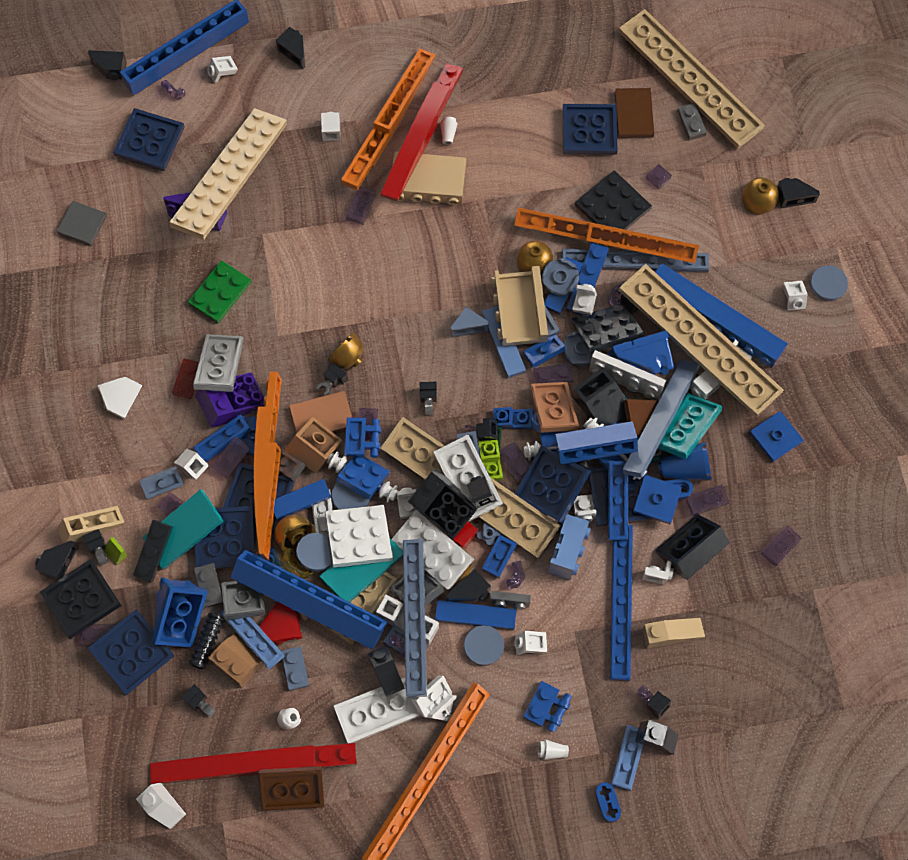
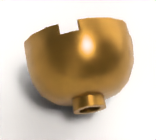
(760, 195)
(533, 254)
(348, 352)
(292, 530)

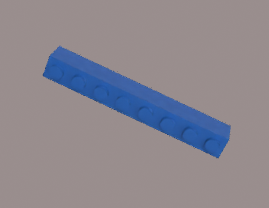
(184, 47)
(731, 323)
(308, 599)

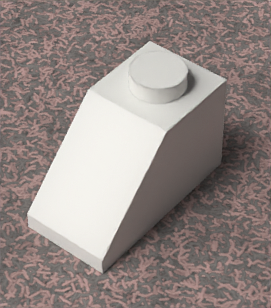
(161, 805)

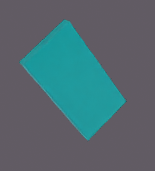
(689, 425)
(190, 525)
(350, 581)

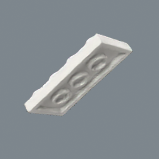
(629, 376)
(460, 464)
(441, 555)
(374, 713)

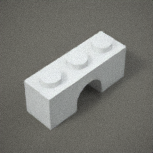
(393, 613)

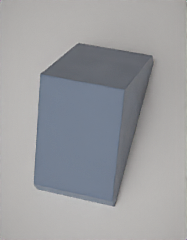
(468, 324)

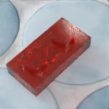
(185, 379)

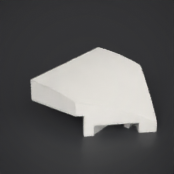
(119, 395)
(438, 701)

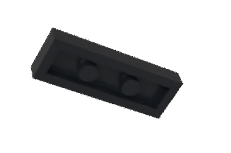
(152, 551)

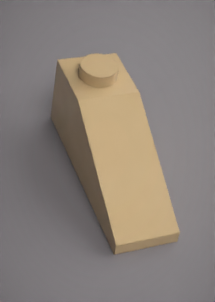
(76, 526)
(672, 632)

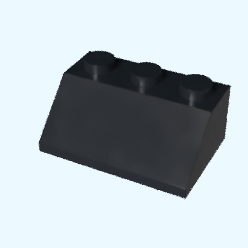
(693, 546)

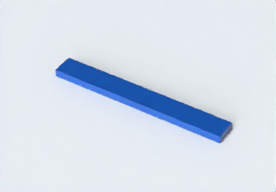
(621, 608)

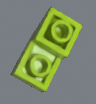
(491, 459)

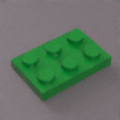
(219, 291)

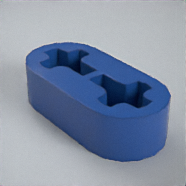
(613, 801)

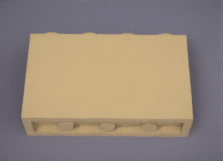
(436, 180)
(520, 307)

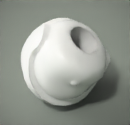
(288, 718)

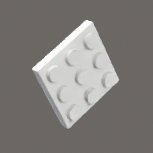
(358, 536)

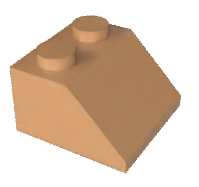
(313, 444)
(236, 660)

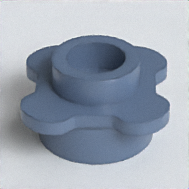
(483, 534)

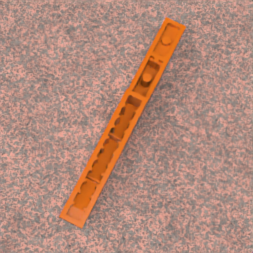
(388, 120)
(606, 235)
(266, 463)

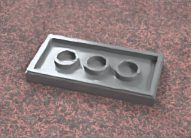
(218, 363)

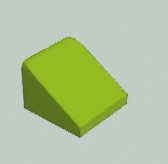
(115, 551)

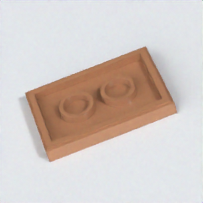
(554, 407)
(328, 410)

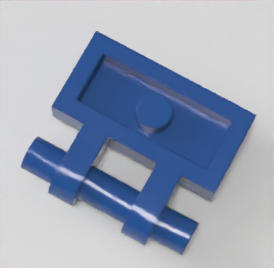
(355, 437)
(541, 704)

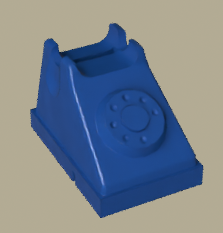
(646, 353)
(177, 612)

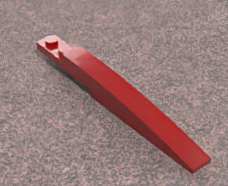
(421, 132)
(251, 762)

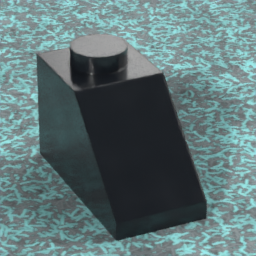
(291, 45)
(108, 63)
(796, 192)
(480, 491)
(56, 560)
(470, 590)
(386, 671)
(657, 736)

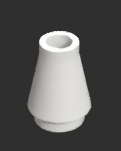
(448, 129)
(551, 750)

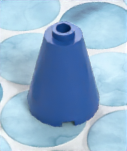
(693, 468)

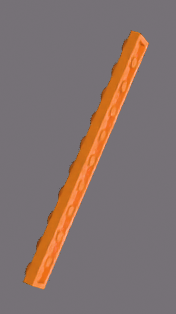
(427, 774)

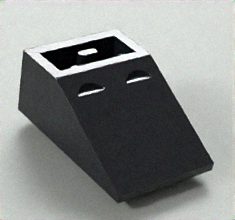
(601, 398)
(443, 503)

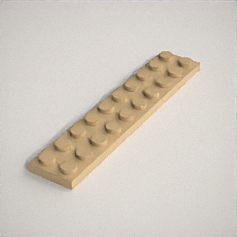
(691, 78)
(228, 174)
(701, 340)
(513, 519)

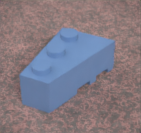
(569, 547)

